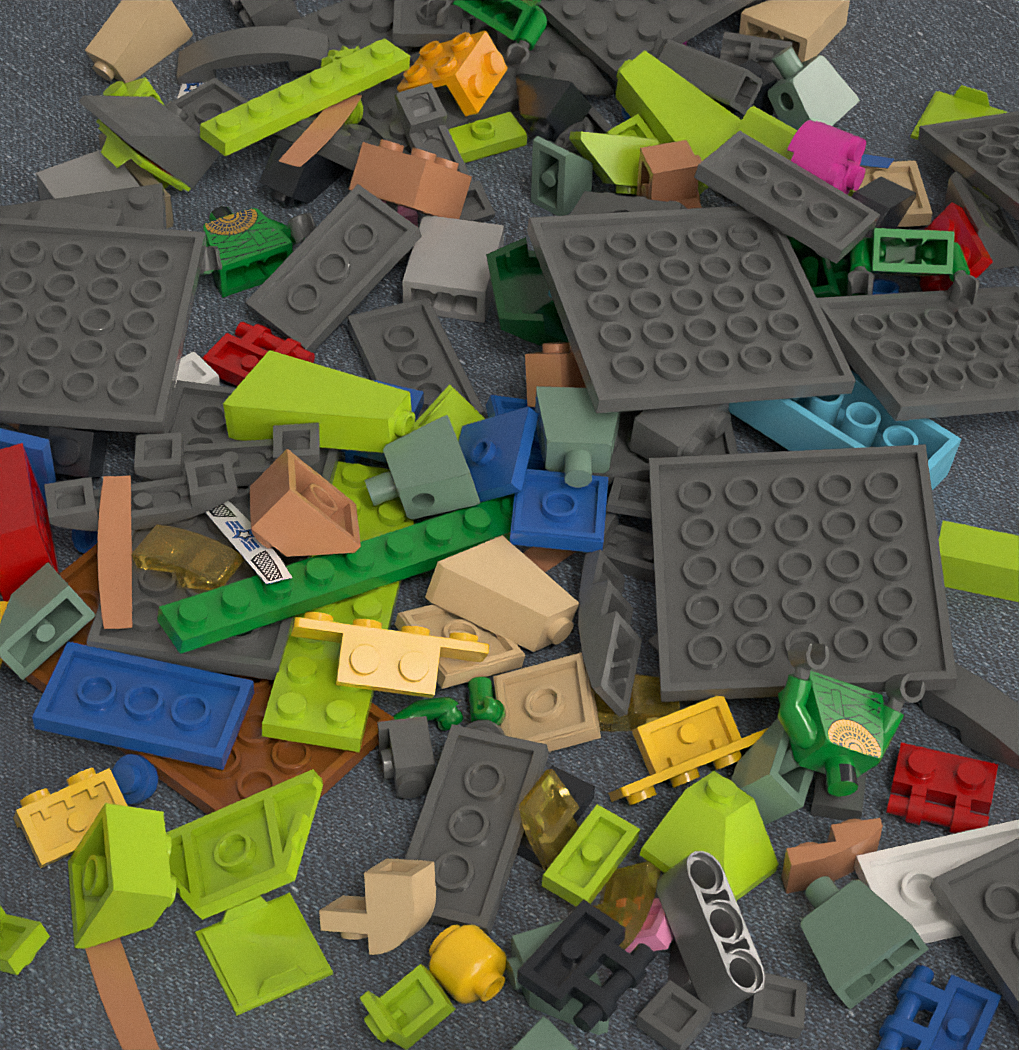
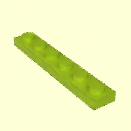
(304, 97)

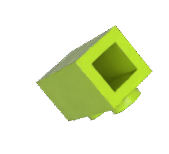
(980, 560)

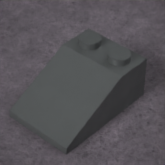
(156, 133)

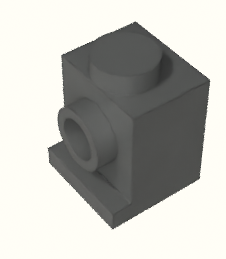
(407, 755)

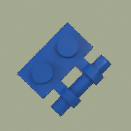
(959, 1016)

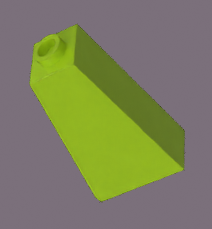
(673, 107)
(289, 391)

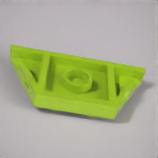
(244, 846)

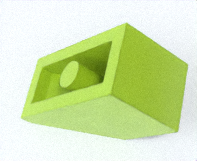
(613, 157)

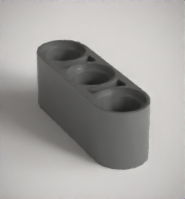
(710, 932)

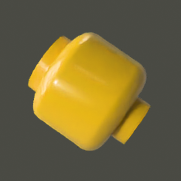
(467, 963)

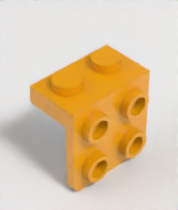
(465, 64)

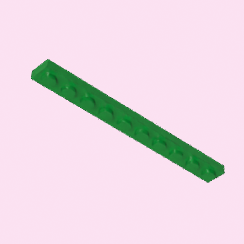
(332, 577)

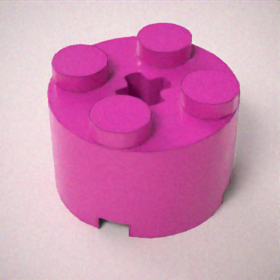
(829, 154)

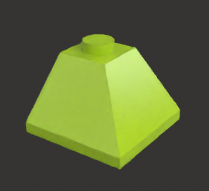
(722, 822)

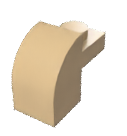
(395, 906)

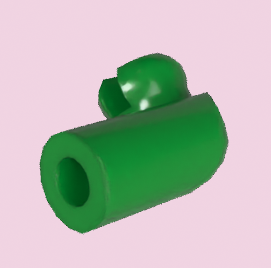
(482, 702)
(441, 708)

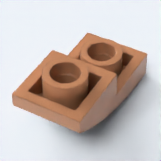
(831, 859)

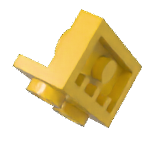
(61, 819)

